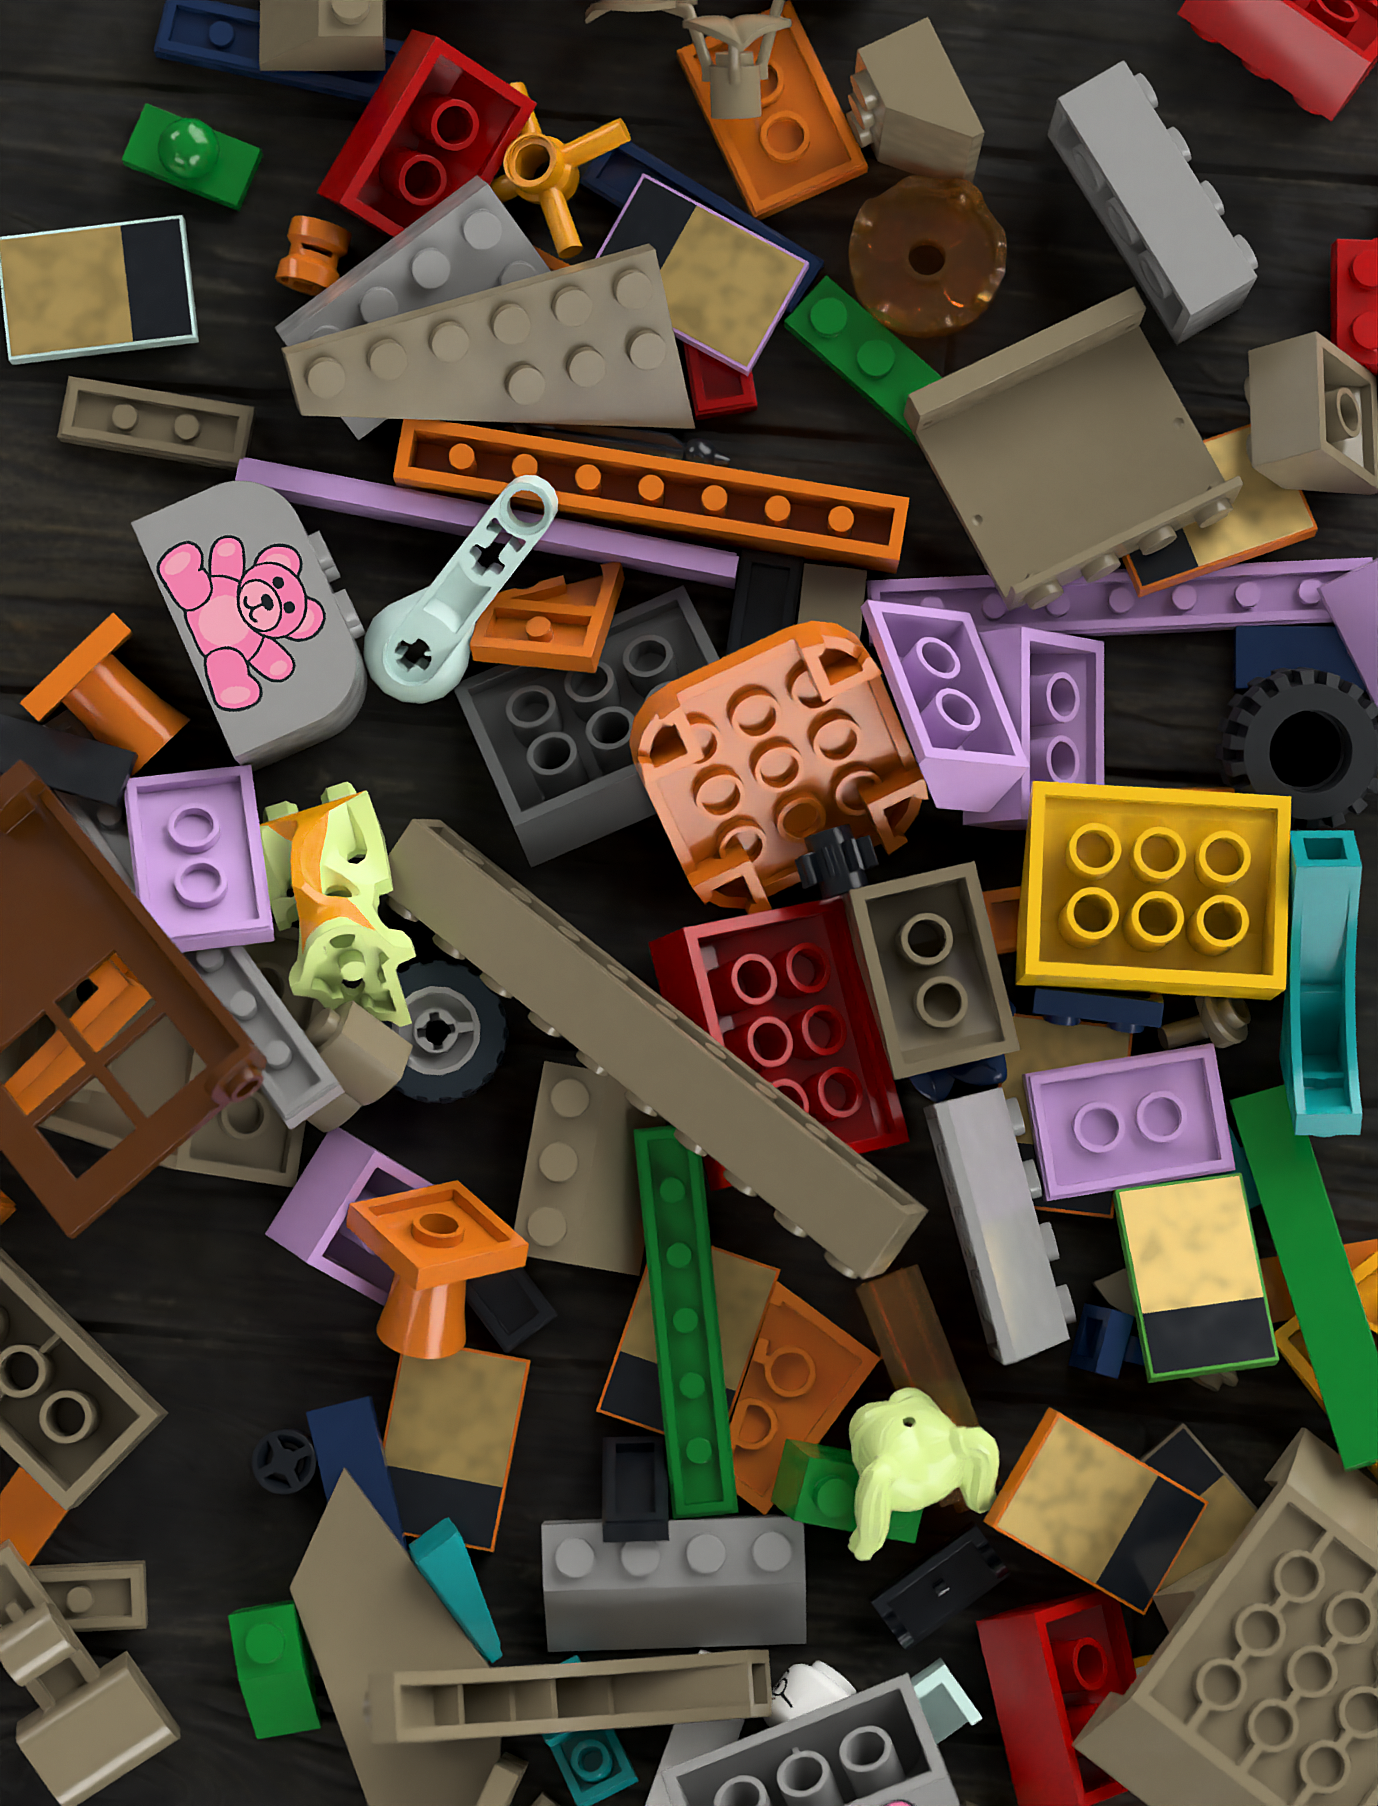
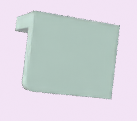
(943, 1700)

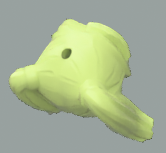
(915, 1464)

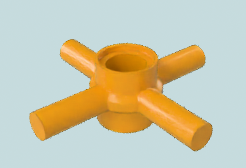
(560, 179)

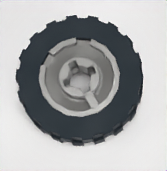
(476, 1038)

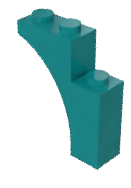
(1319, 997)

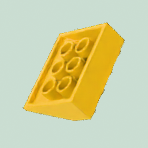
(1154, 891)

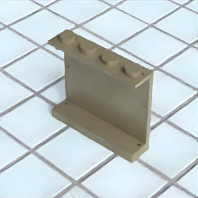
(1068, 453)

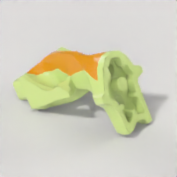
(336, 901)

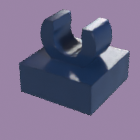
(1105, 1341)

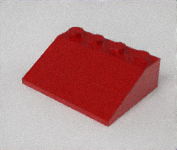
(794, 1009)

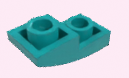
(591, 1761)

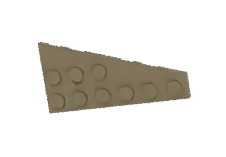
(539, 350)

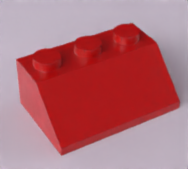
(1305, 46)
(424, 136)
(1047, 1679)

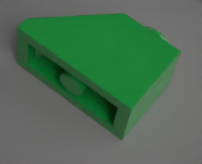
(275, 1669)

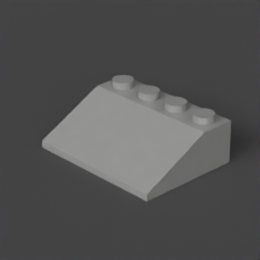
(998, 1224)

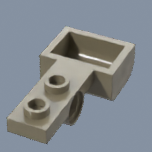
(89, 1717)

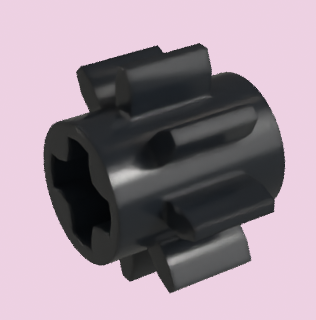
(836, 861)

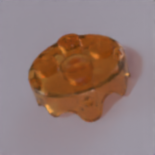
(935, 214)

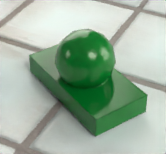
(192, 156)

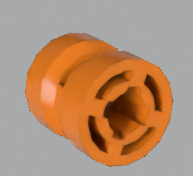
(313, 255)

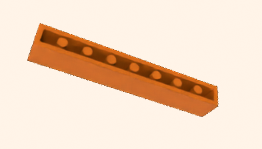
(656, 494)

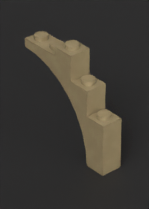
(567, 1697)

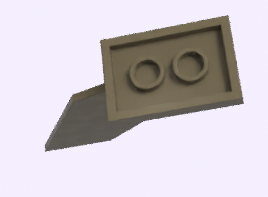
(378, 1614)

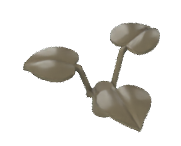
(735, 77)

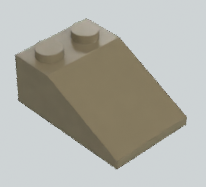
(931, 970)

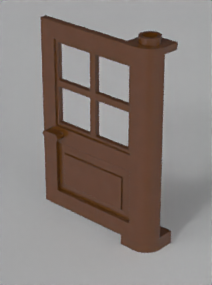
(58, 924)

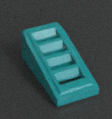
(448, 1569)

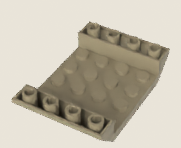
(1272, 1664)

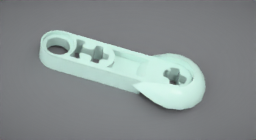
(450, 606)

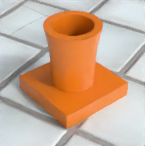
(107, 696)
(433, 1245)

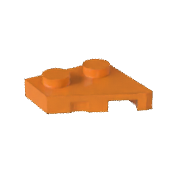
(550, 623)

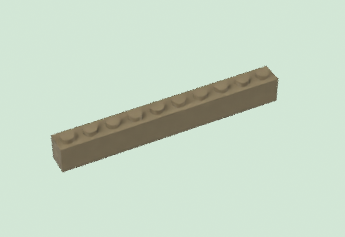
(651, 1050)

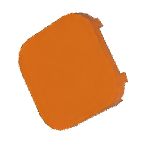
(771, 753)

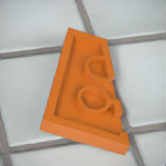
(792, 1390)

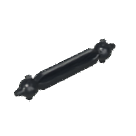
(622, 438)

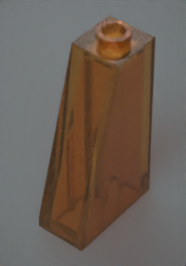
(915, 1348)

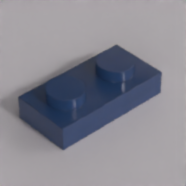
(1120, 1009)

